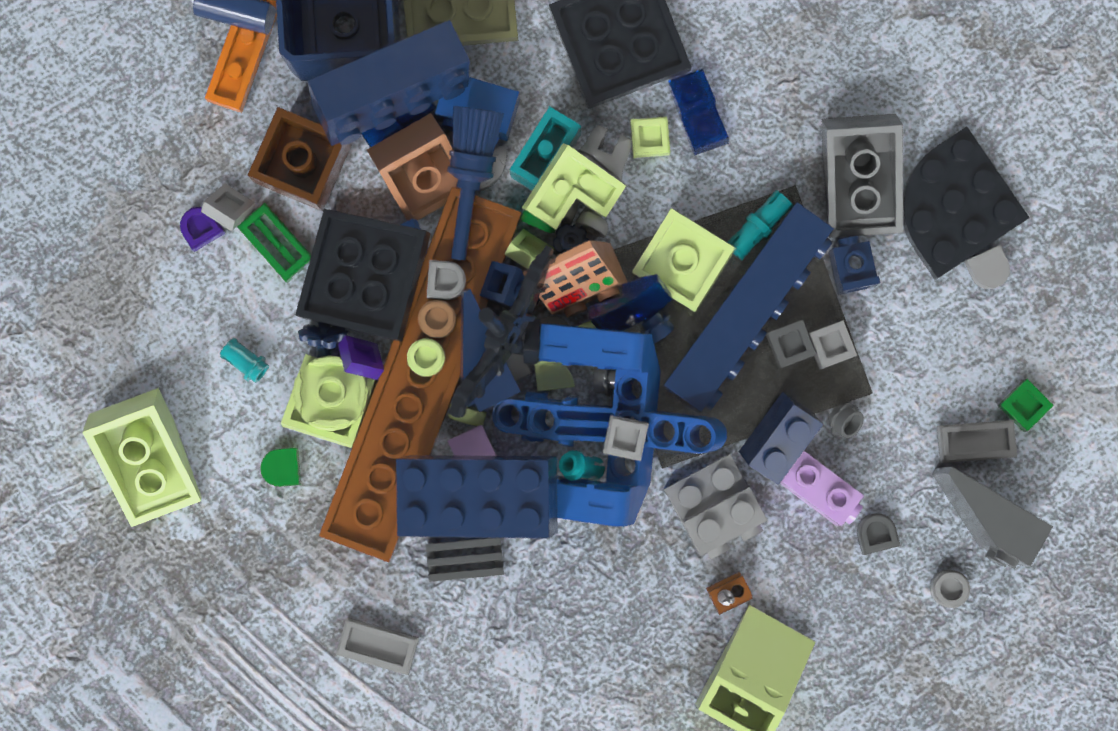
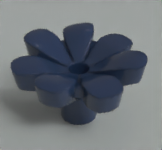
(322, 337)

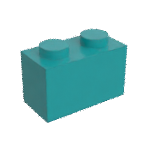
(542, 147)

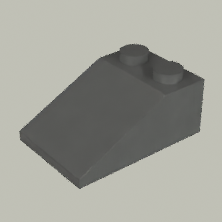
(863, 174)
(994, 522)

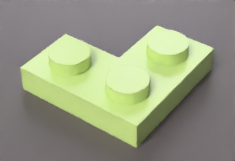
(572, 178)

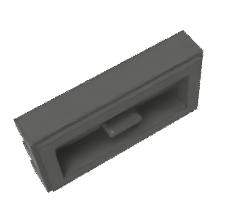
(432, 562)

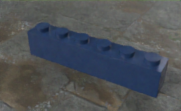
(748, 308)

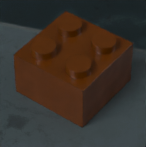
(298, 160)

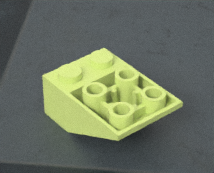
(756, 674)

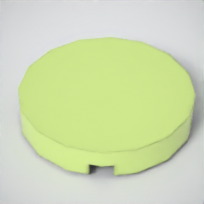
(328, 395)

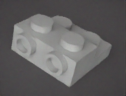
(716, 507)

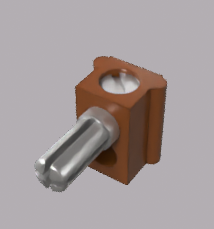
(723, 598)

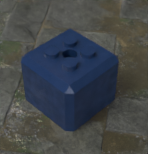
(314, 46)

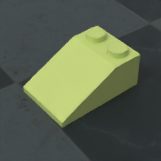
(142, 457)

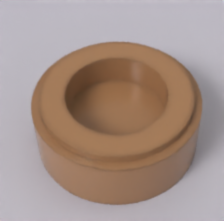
(437, 319)

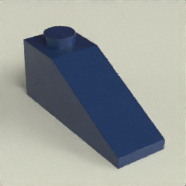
(472, 350)

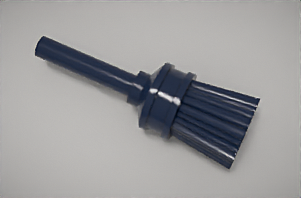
(471, 163)

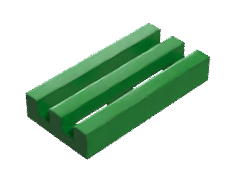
(296, 266)

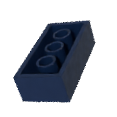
(390, 83)
(477, 496)

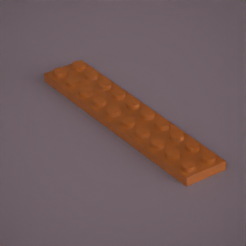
(408, 407)

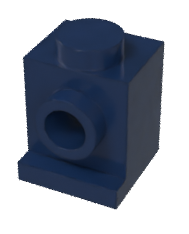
(850, 279)
(512, 286)

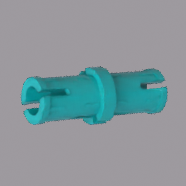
(760, 224)

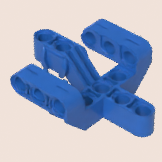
(634, 358)

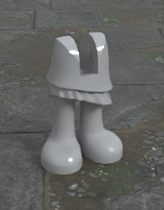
(612, 164)

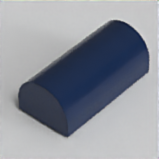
(246, 14)

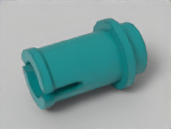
(244, 360)
(576, 466)

